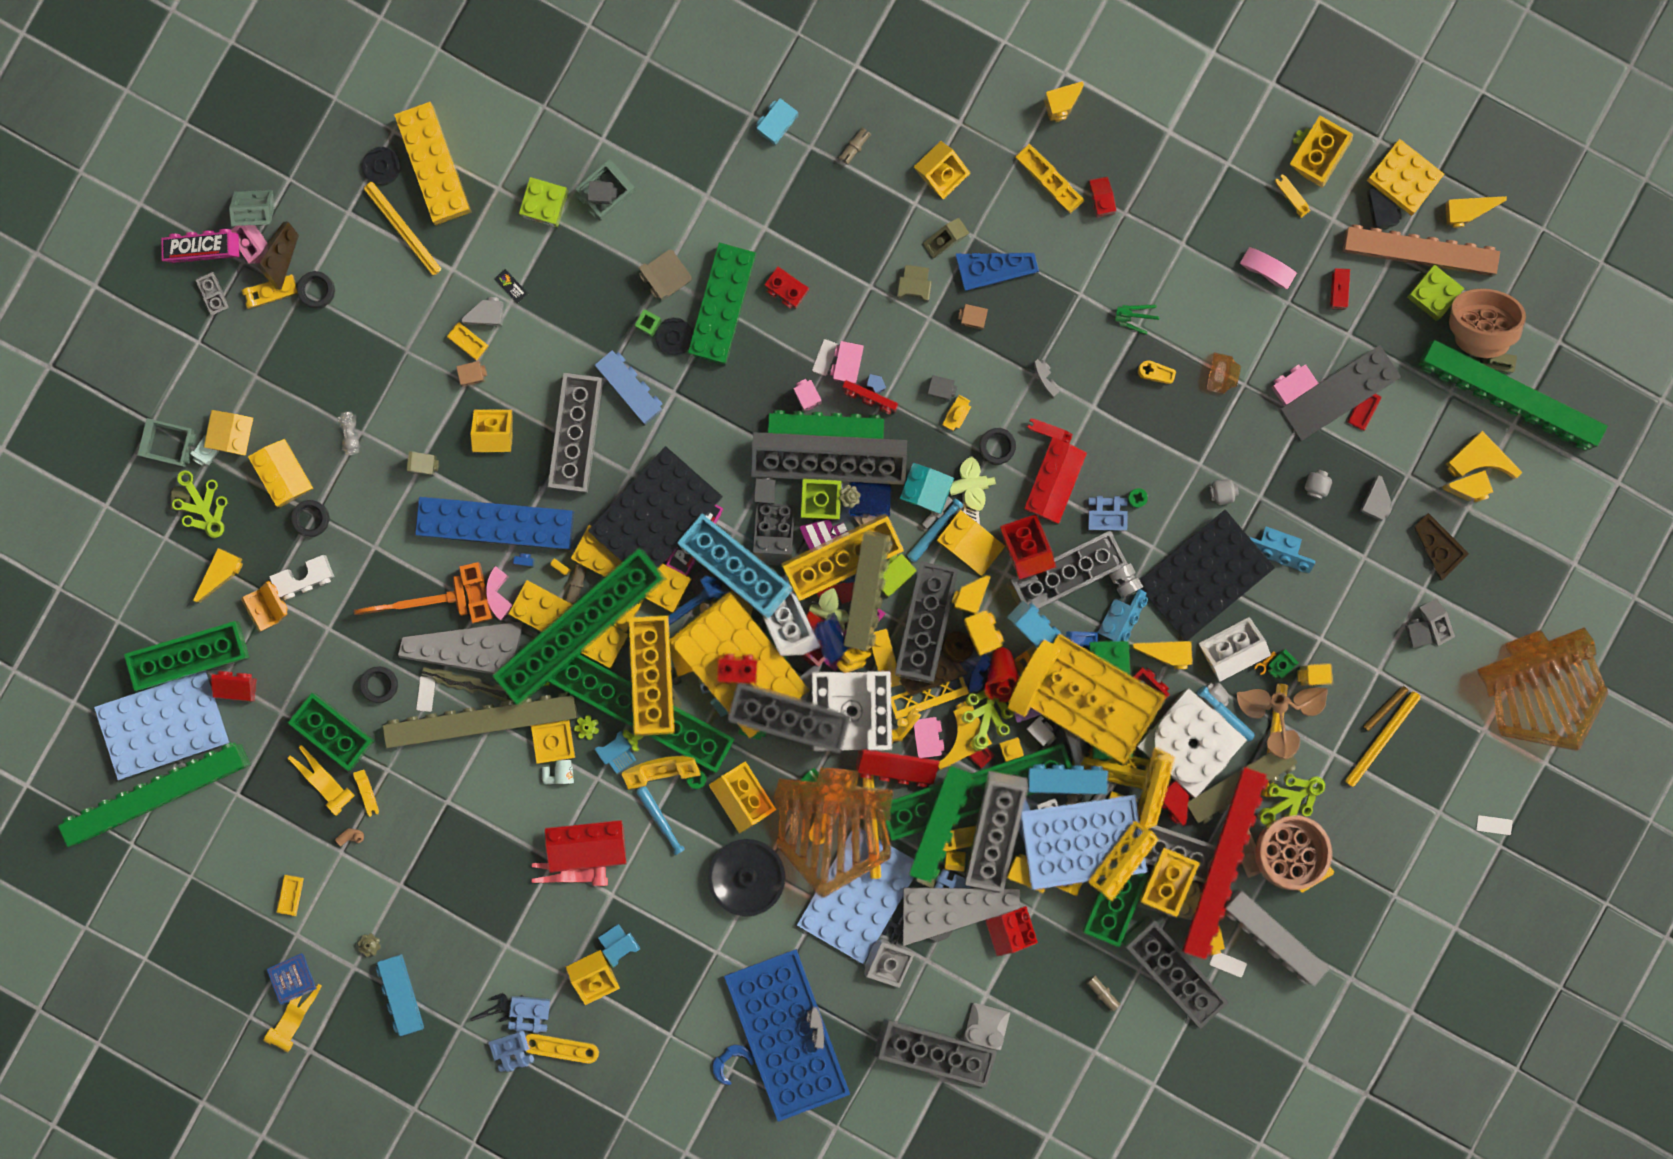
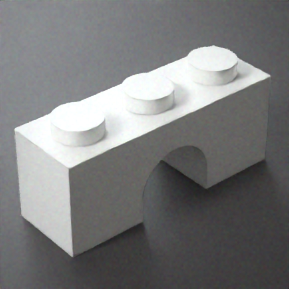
(318, 573)

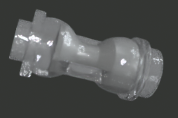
(350, 442)

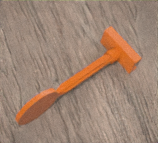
(451, 597)

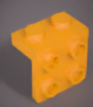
(265, 606)

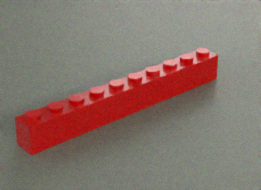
(1224, 863)

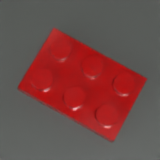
(869, 398)

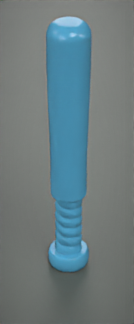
(922, 545)
(1229, 717)
(658, 817)

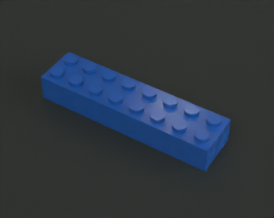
(494, 523)

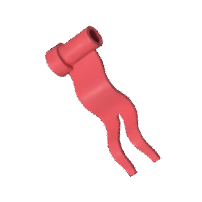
(594, 875)

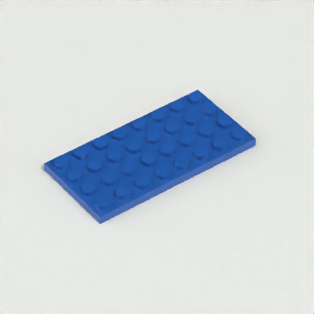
(774, 1013)

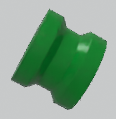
(1136, 501)
(698, 781)

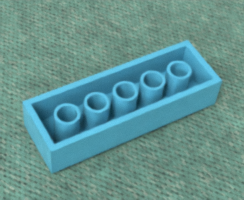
(735, 566)

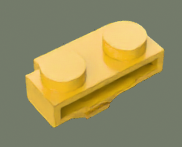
(957, 413)

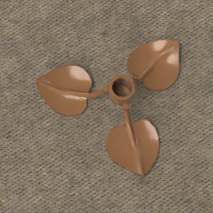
(1257, 701)

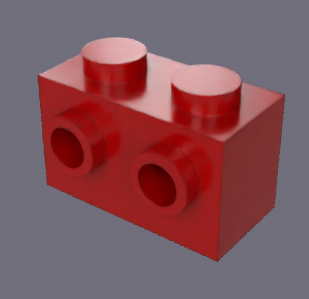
(786, 287)
(737, 669)

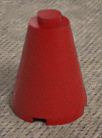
(1001, 676)

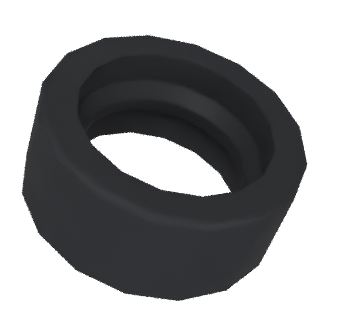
(316, 275)
(997, 460)
(296, 514)
(364, 684)

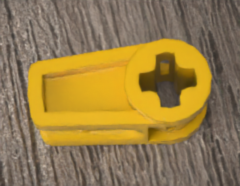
(1159, 372)
(853, 659)

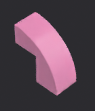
(1269, 267)
(498, 604)

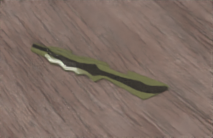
(466, 682)

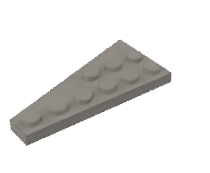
(472, 649)
(940, 910)

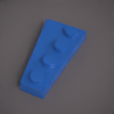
(987, 269)

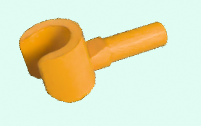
(1266, 662)

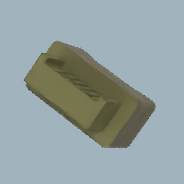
(915, 283)
(1505, 363)

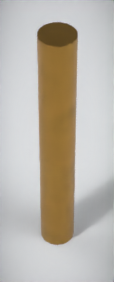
(1386, 708)

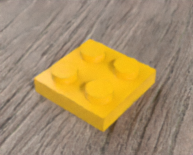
(553, 741)

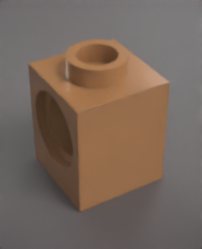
(973, 316)
(471, 373)

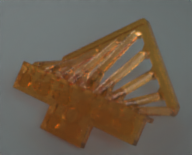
(1535, 658)
(832, 795)

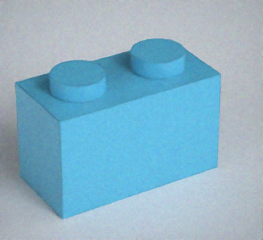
(776, 121)

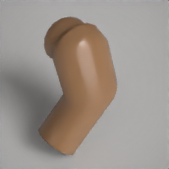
(350, 834)

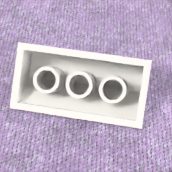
(791, 627)

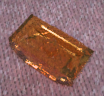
(1223, 373)

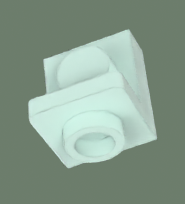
(203, 455)

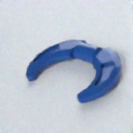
(736, 1050)

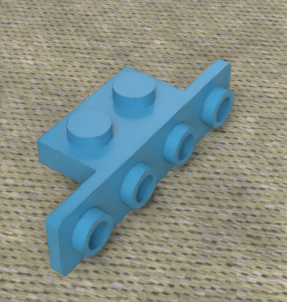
(1283, 549)
(1123, 617)

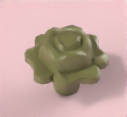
(849, 496)
(369, 945)

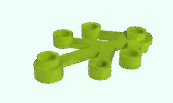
(201, 507)
(988, 712)
(1293, 797)

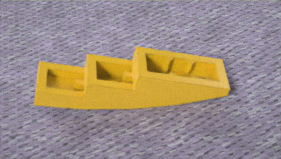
(1049, 178)

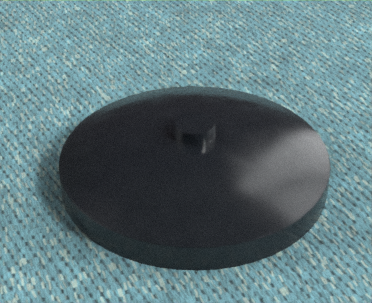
(746, 877)

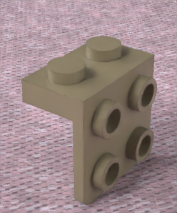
(665, 275)

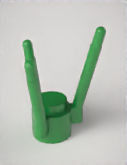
(1125, 313)

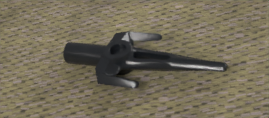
(897, 929)
(504, 1007)

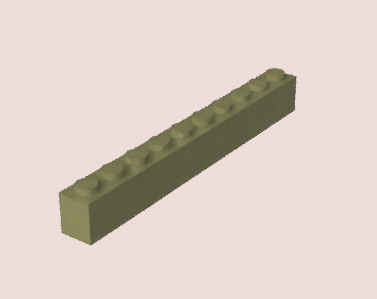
(480, 721)

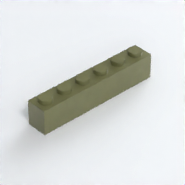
(867, 590)
(1220, 795)

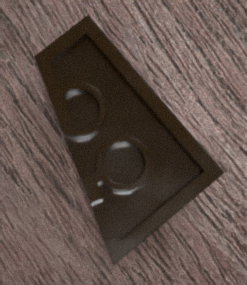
(277, 255)
(1440, 546)
(946, 672)

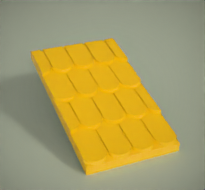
(730, 629)
(1096, 700)

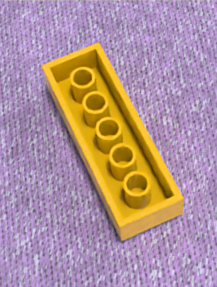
(432, 163)
(835, 558)
(599, 559)
(542, 608)
(651, 675)

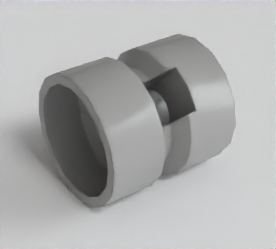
(1126, 580)

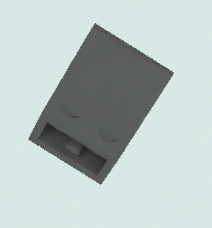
(773, 533)

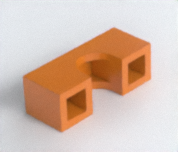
(477, 593)

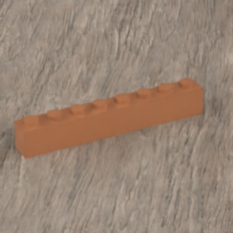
(1421, 251)

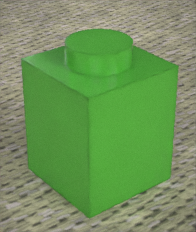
(648, 323)

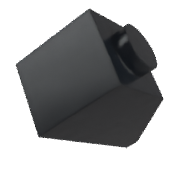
(1383, 210)

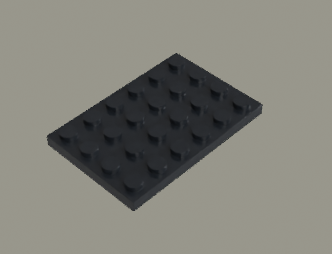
(655, 510)
(1206, 575)

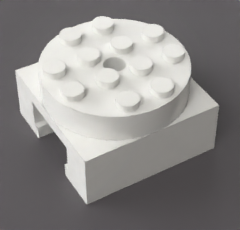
(870, 695)
(1190, 719)

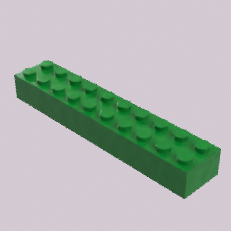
(1512, 395)
(579, 627)
(615, 697)
(154, 795)
(912, 811)

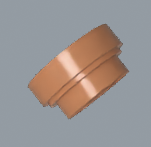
(1486, 322)
(1314, 842)

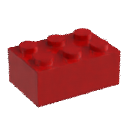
(1028, 546)

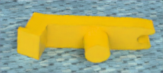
(1293, 196)
(905, 725)
(366, 792)

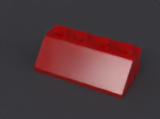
(1055, 480)
(896, 767)
(585, 846)

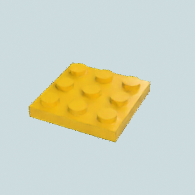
(1405, 177)

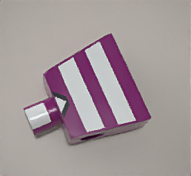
(821, 532)

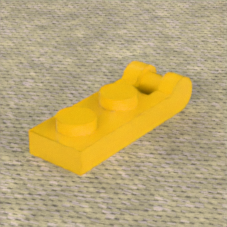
(268, 293)

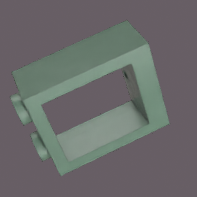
(607, 166)
(252, 210)
(148, 437)

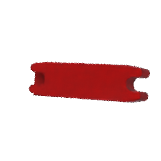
(1050, 430)

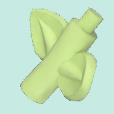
(972, 484)
(828, 604)

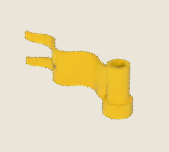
(324, 783)
(290, 1022)

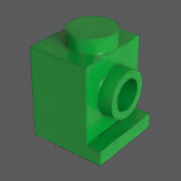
(1287, 658)

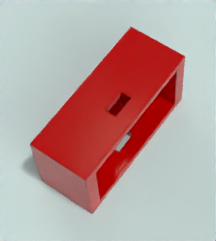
(1340, 288)

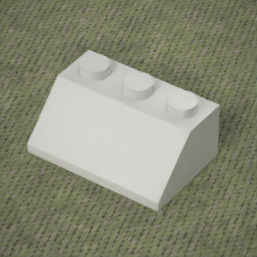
(1235, 649)

